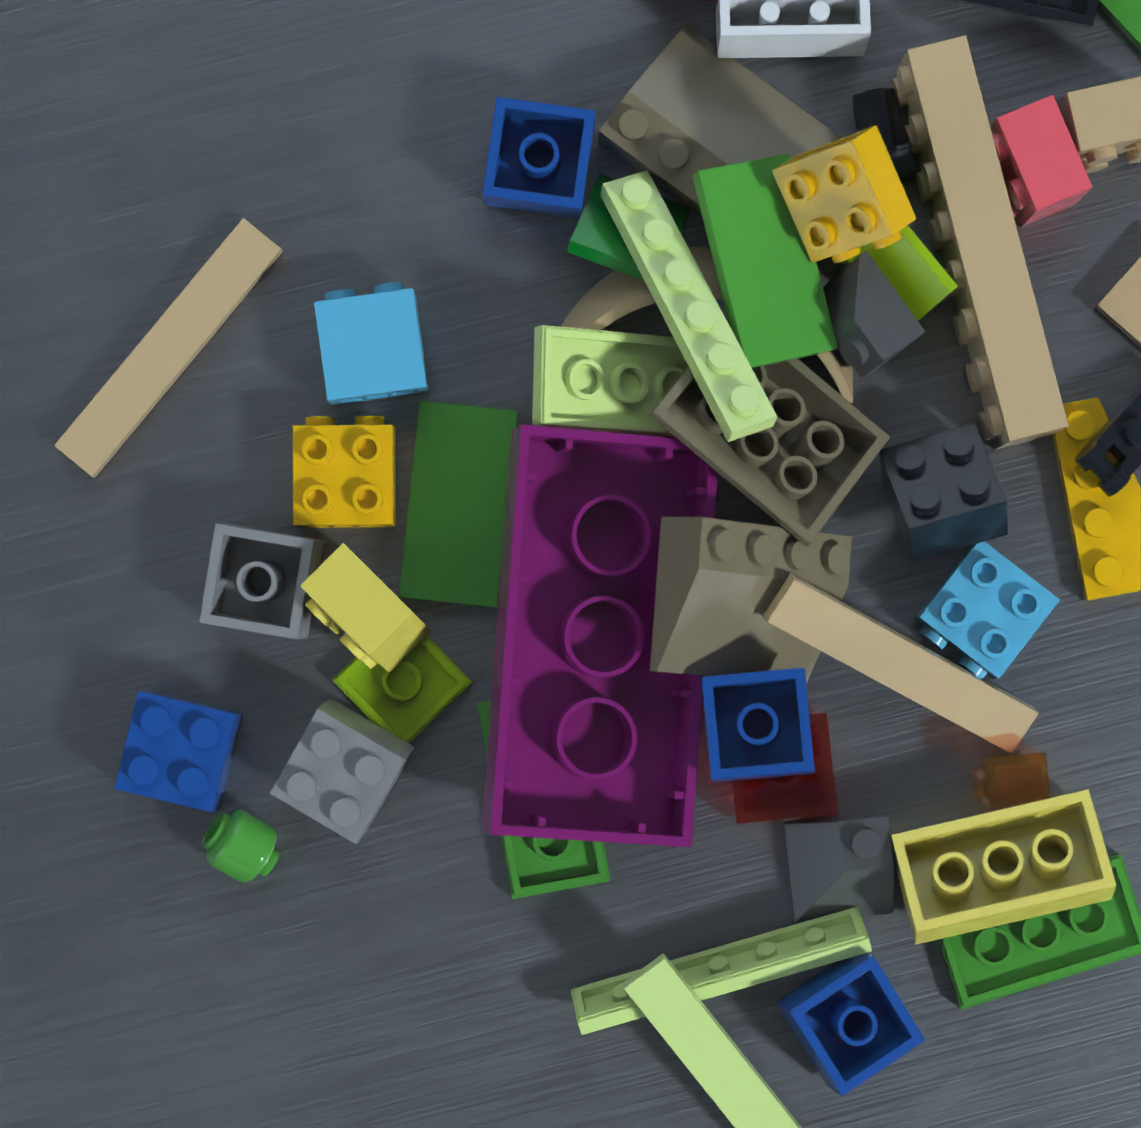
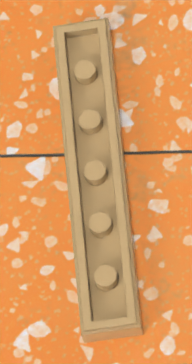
(168, 348)
(900, 663)

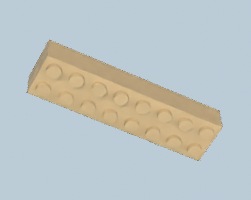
(978, 244)

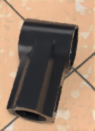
(881, 109)

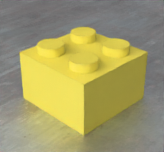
(355, 600)

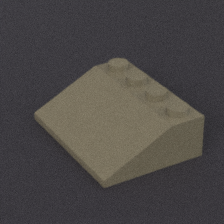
(703, 115)
(798, 465)
(719, 584)

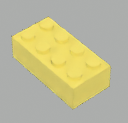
(1002, 866)

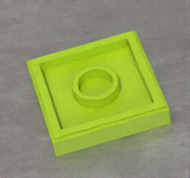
(408, 695)

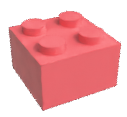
(1039, 161)

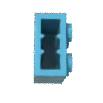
(371, 344)
(985, 611)

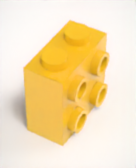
(845, 196)
(344, 473)

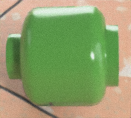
(241, 845)

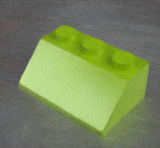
(912, 273)

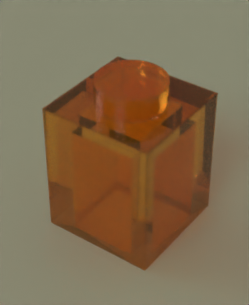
(1011, 779)

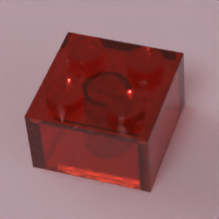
(792, 796)

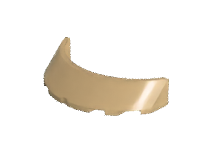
(623, 294)

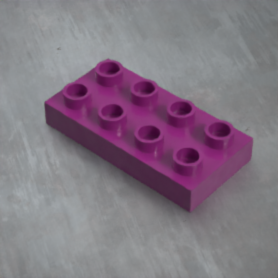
(577, 719)

